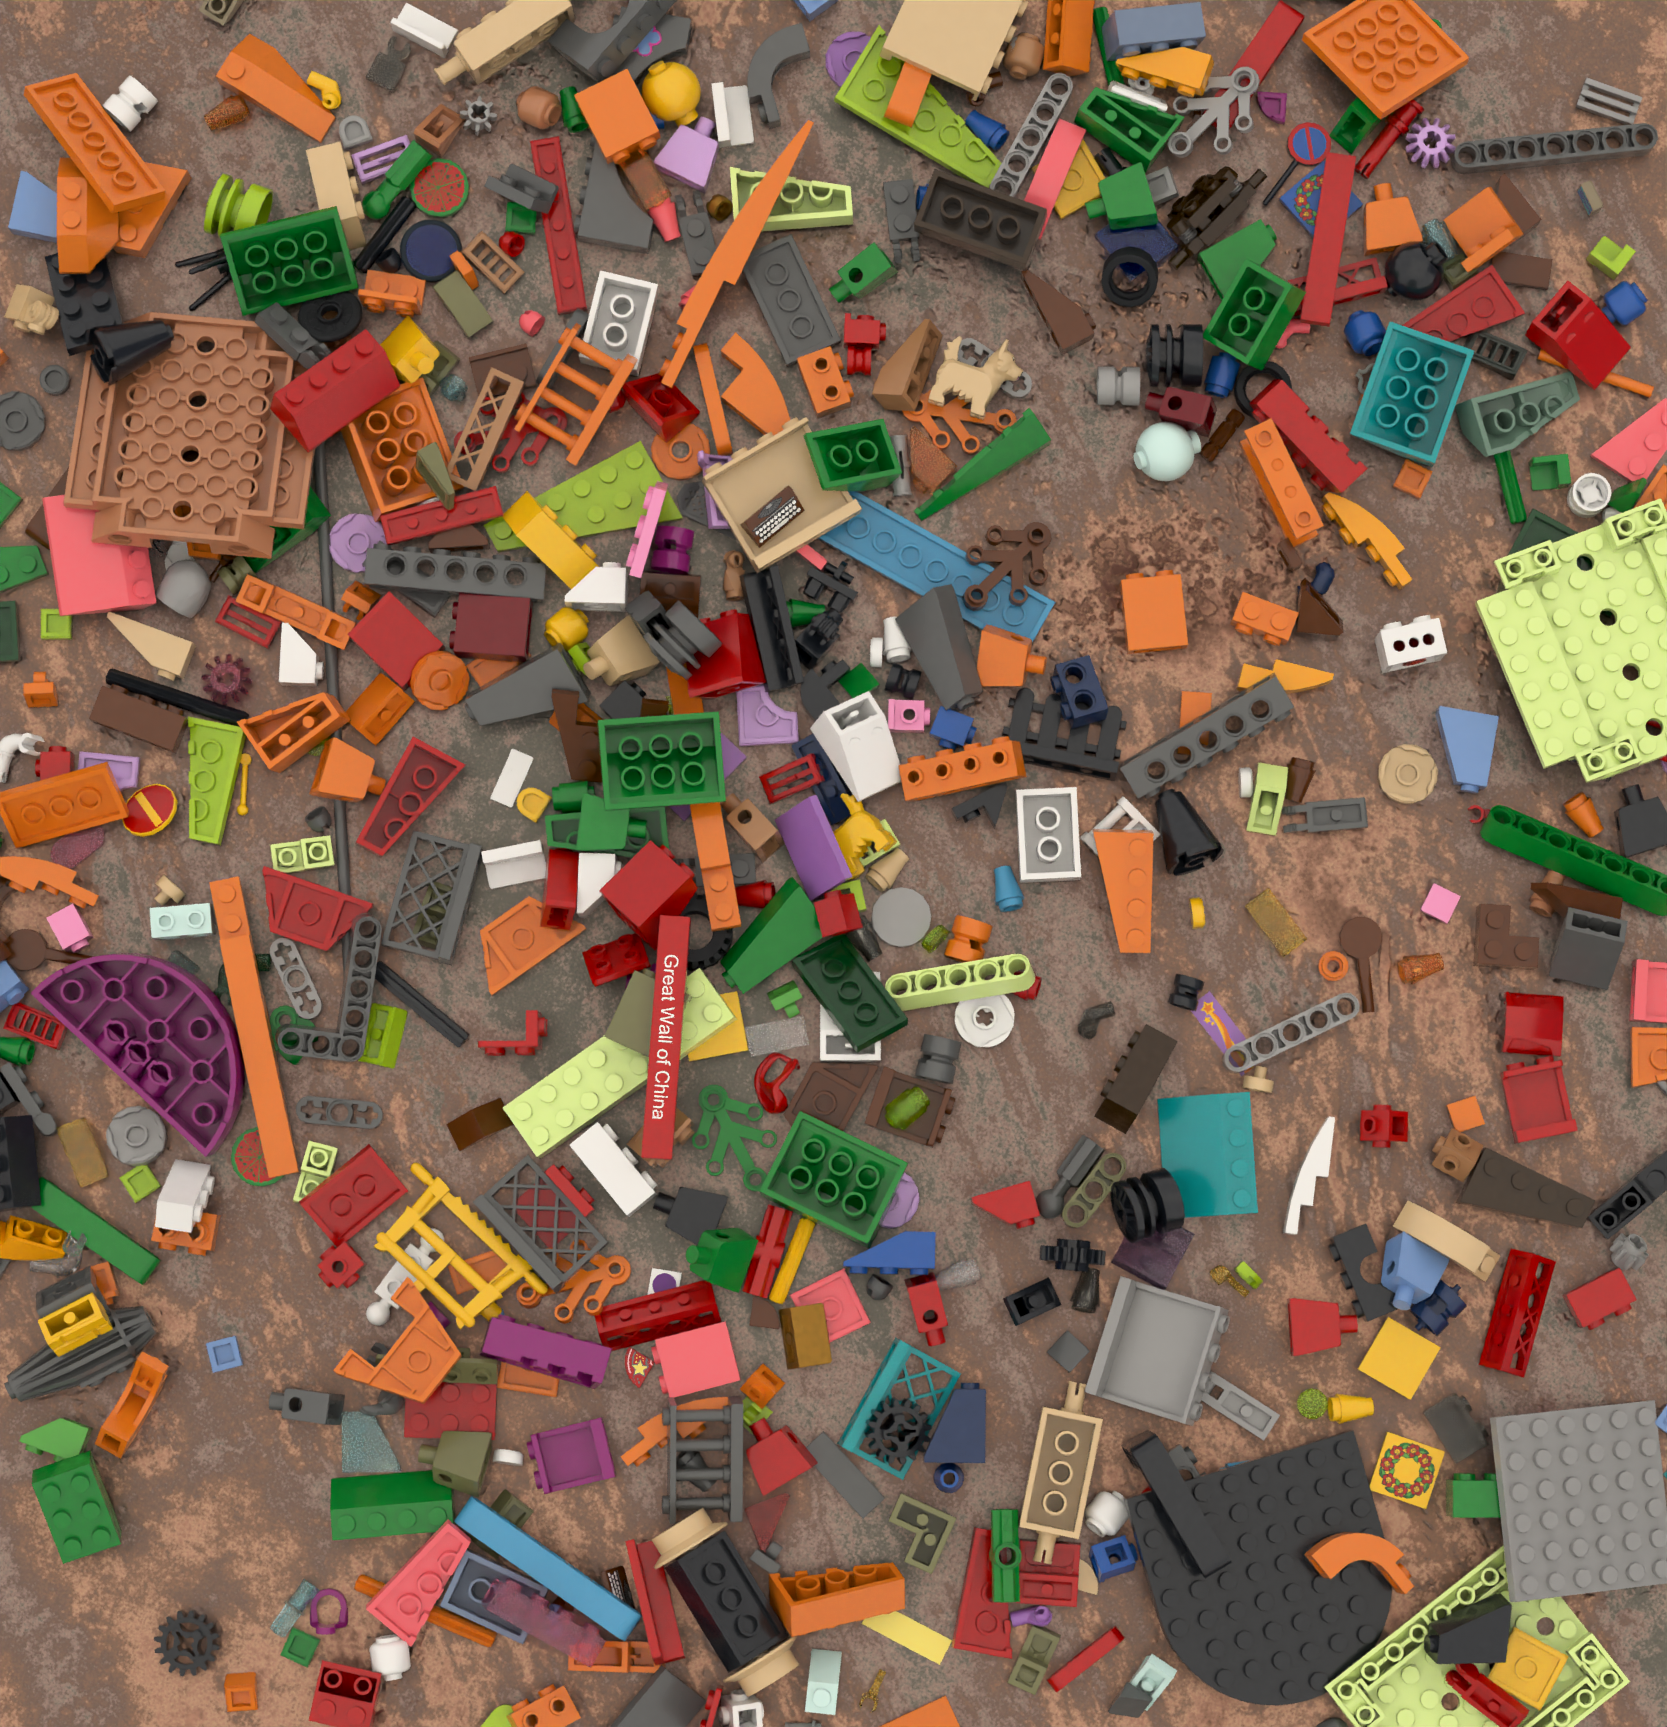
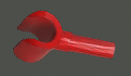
(1484, 813)

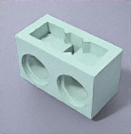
(182, 921)

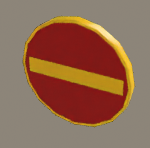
(150, 810)

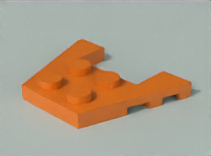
(417, 1358)

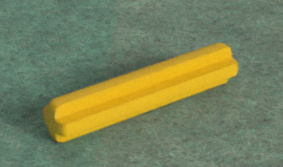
(792, 1260)

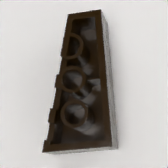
(1514, 1189)

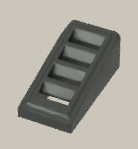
(1508, 347)

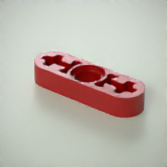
(1085, 1658)

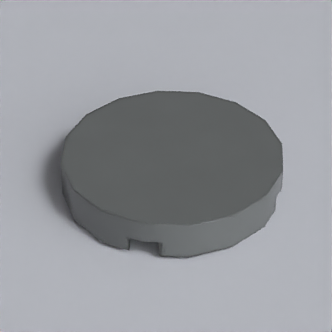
(20, 421)

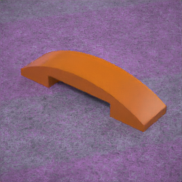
(296, 611)

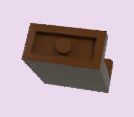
(926, 1128)

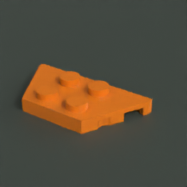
(518, 943)

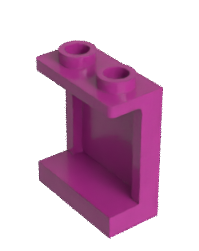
(571, 1456)

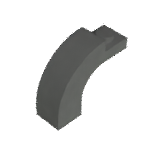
(774, 53)

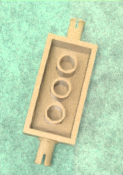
(504, 37)
(1060, 1472)

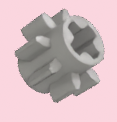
(478, 107)
(1629, 1251)

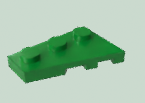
(20, 566)

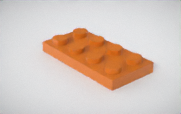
(62, 805)

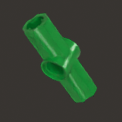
(1005, 1576)

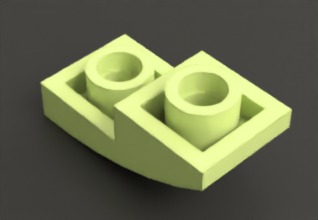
(302, 855)
(315, 1168)

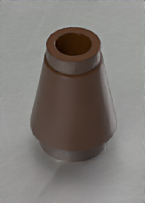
(1298, 778)

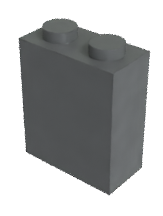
(1588, 948)

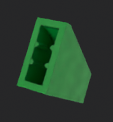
(1354, 126)
(1226, 257)

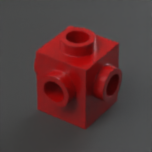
(1383, 1126)
(352, 1265)

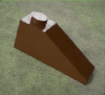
(1061, 315)
(1562, 897)

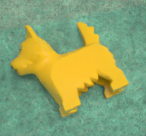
(859, 833)

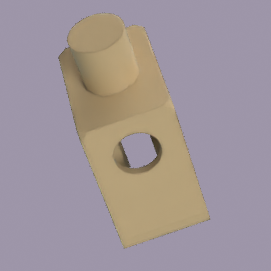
(620, 655)

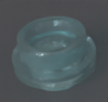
(453, 388)

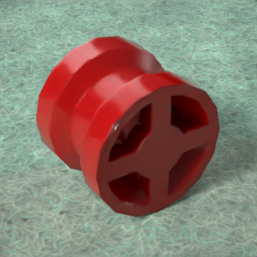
(859, 360)

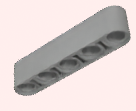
(1036, 127)
(1303, 1025)

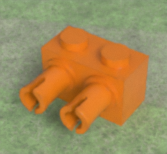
(199, 1240)

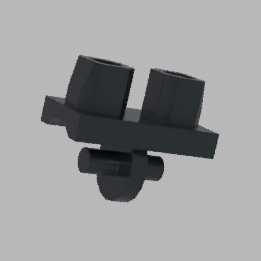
(842, 594)

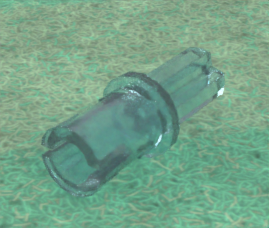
(294, 1608)

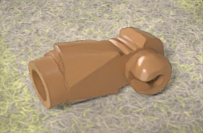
(734, 569)

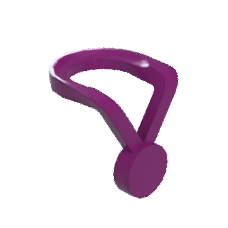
(343, 1618)

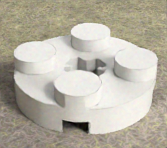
(980, 1034)

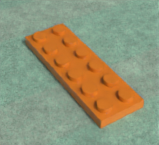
(94, 143)

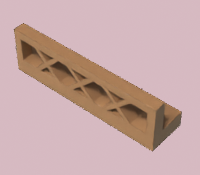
(496, 431)

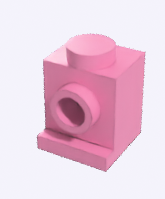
(899, 724)

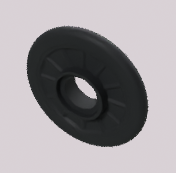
(335, 329)

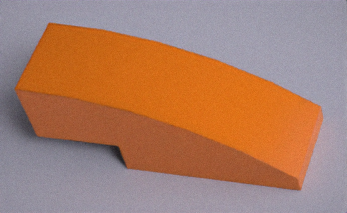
(620, 1657)

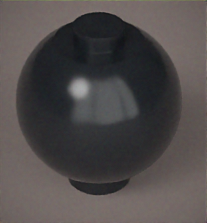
(1415, 270)

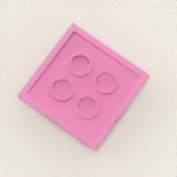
(646, 528)

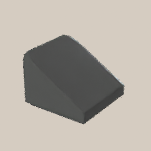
(1068, 1351)
(1130, 1702)

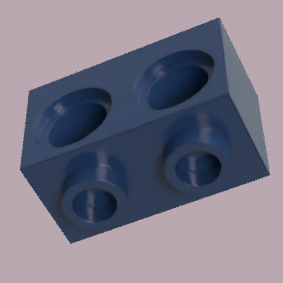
(1085, 691)

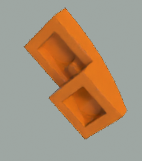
(1192, 706)

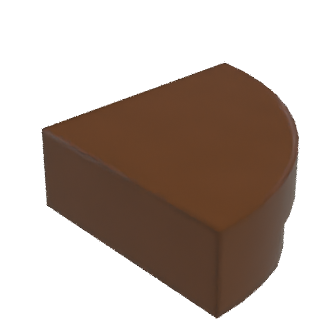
(763, 1314)

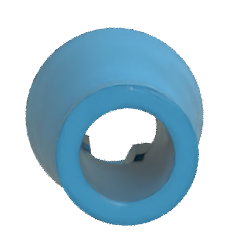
(1007, 891)

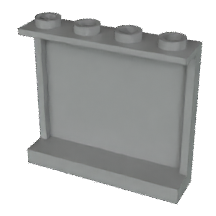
(1157, 1351)

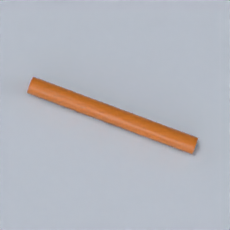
(1612, 378)

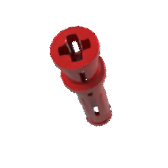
(1396, 125)

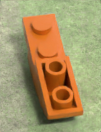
(27, 872)
(656, 1433)

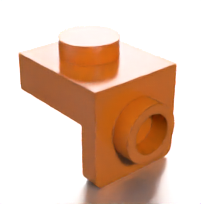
(106, 1281)
(762, 1386)

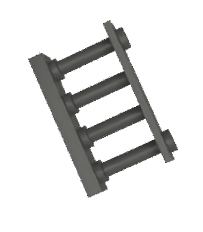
(730, 1444)

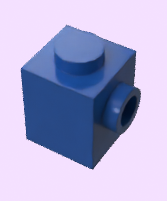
(952, 729)

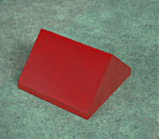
(659, 405)

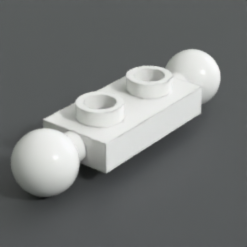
(379, 1312)

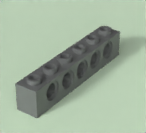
(439, 582)
(1214, 720)

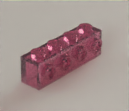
(543, 1622)

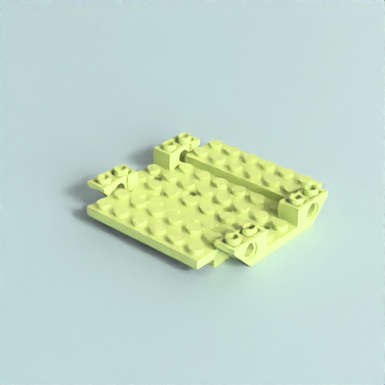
(1569, 663)

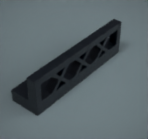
(772, 628)

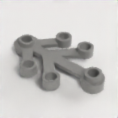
(1218, 109)

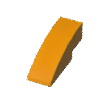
(1291, 676)

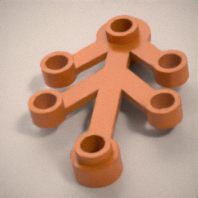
(953, 414)
(580, 1283)

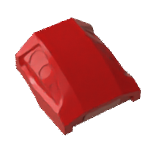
(1533, 1024)

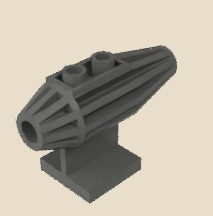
(90, 1362)

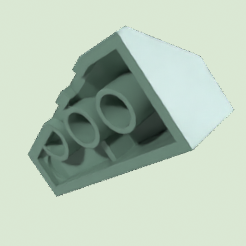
(1509, 416)

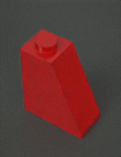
(560, 889)

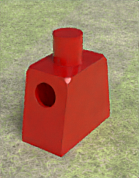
(925, 1296)
(1316, 1325)
(777, 1456)

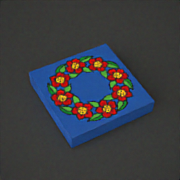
(1304, 198)

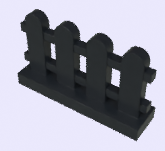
(1073, 758)

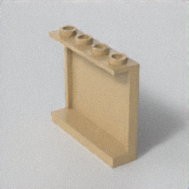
(954, 38)
(759, 475)

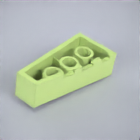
(799, 202)

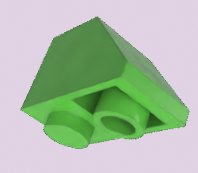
(60, 1437)

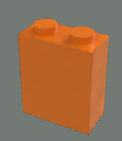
(618, 117)
(1153, 612)

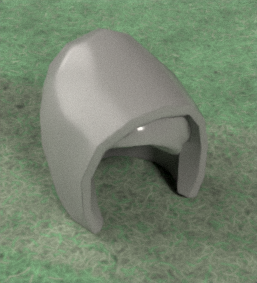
(184, 587)

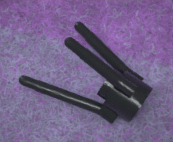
(219, 260)

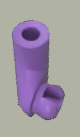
(1034, 1615)

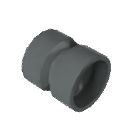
(938, 1059)

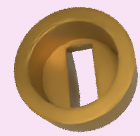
(724, 210)

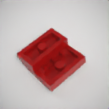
(1049, 1583)

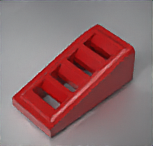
(59, 1032)

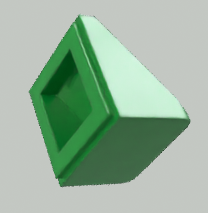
(1626, 496)
(858, 681)

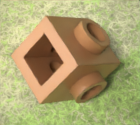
(1456, 1154)

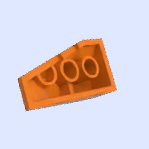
(273, 85)

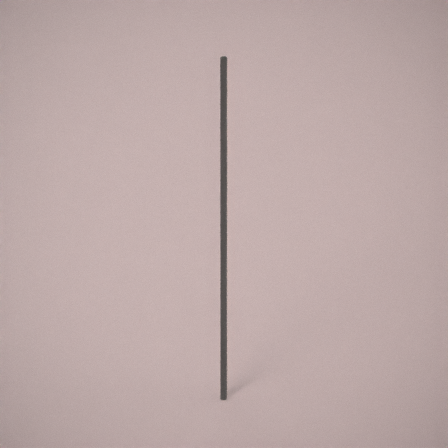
(332, 675)

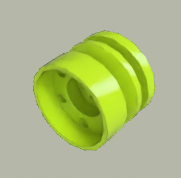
(232, 208)

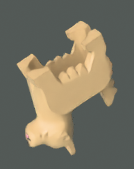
(971, 382)

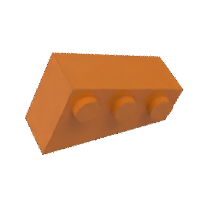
(293, 730)

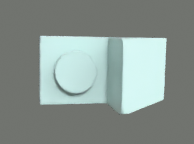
(1153, 1677)

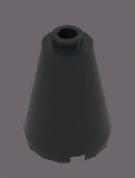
(127, 347)
(1184, 834)

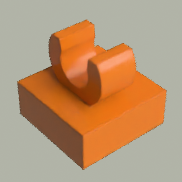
(361, 598)
(40, 692)

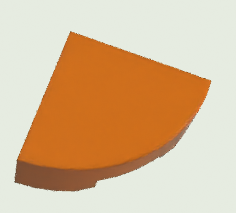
(464, 269)

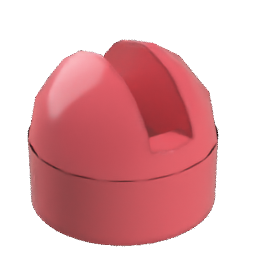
(531, 322)

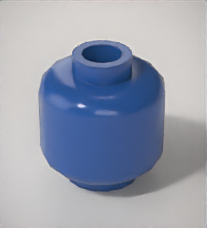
(1624, 303)
(1365, 332)

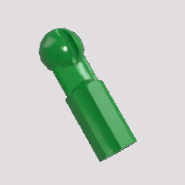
(399, 176)

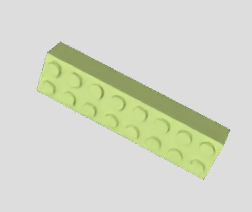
(606, 1075)

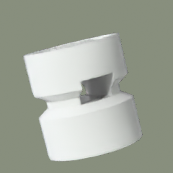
(129, 103)
(1589, 495)

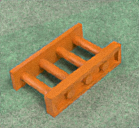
(604, 394)
(1281, 483)

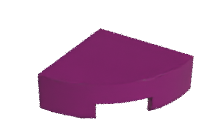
(1273, 105)

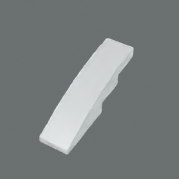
(1314, 1165)

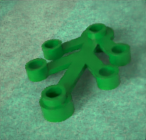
(731, 1133)

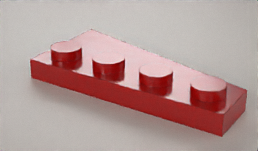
(980, 1623)

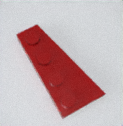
(1469, 308)

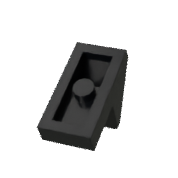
(989, 800)
(1032, 1301)

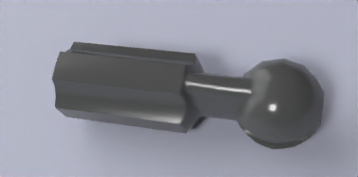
(1070, 1174)

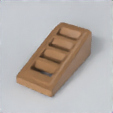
(476, 262)

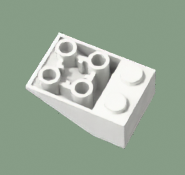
(859, 745)
(835, 1046)

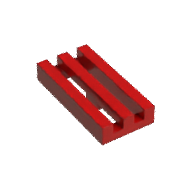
(270, 633)
(814, 769)

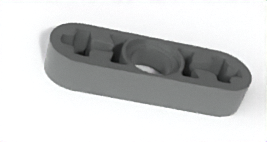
(579, 317)
(318, 1103)

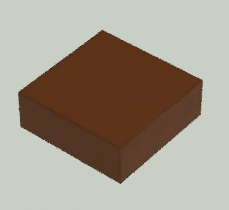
(1289, 555)

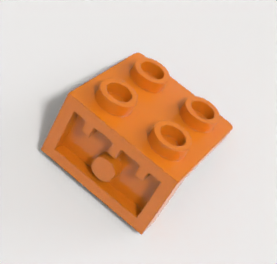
(1482, 228)
(393, 293)

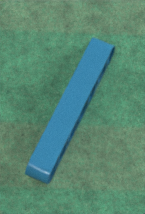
(548, 1568)

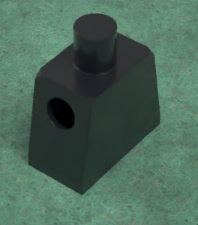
(1640, 824)
(691, 1211)

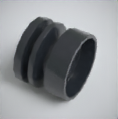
(1175, 355)
(1147, 1205)

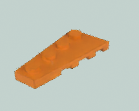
(1648, 1055)

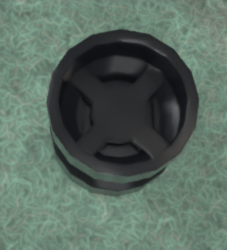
(909, 682)
(1187, 985)

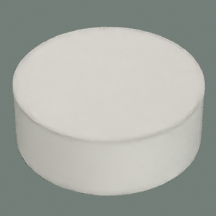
(876, 652)
(1245, 781)
(508, 1457)

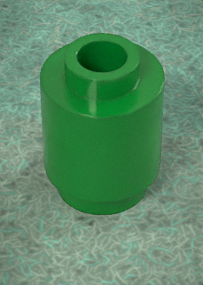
(569, 796)

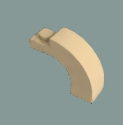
(1447, 1240)

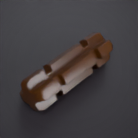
(1222, 435)

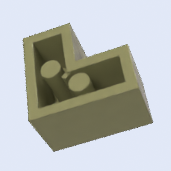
(930, 1529)

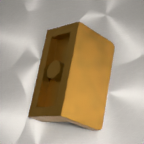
(805, 1336)

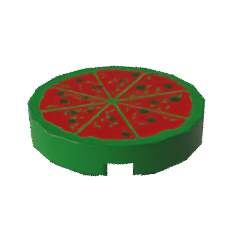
(440, 188)
(249, 1159)

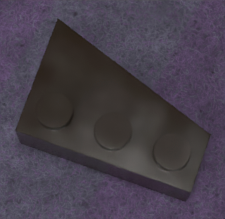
(1135, 1078)

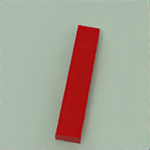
(559, 228)
(1328, 239)

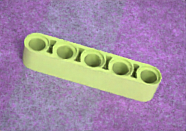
(973, 987)

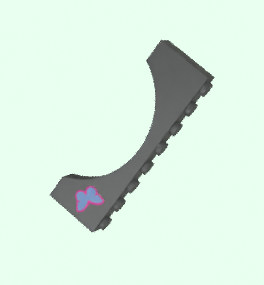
(608, 211)

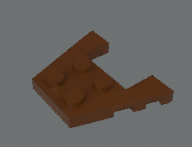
(581, 738)

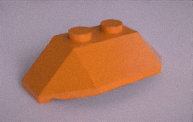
(84, 222)

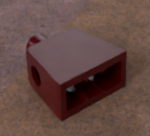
(1195, 413)

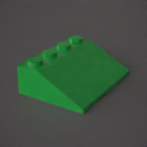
(289, 260)
(661, 761)
(834, 1179)

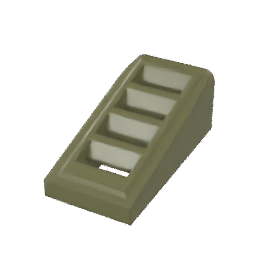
(433, 470)

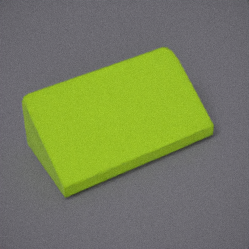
(384, 1035)

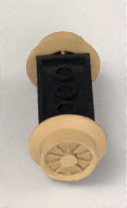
(726, 1602)

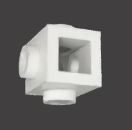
(740, 1710)

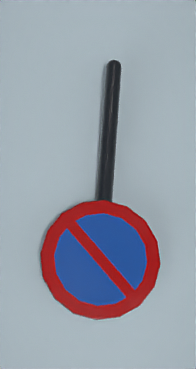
(1308, 146)

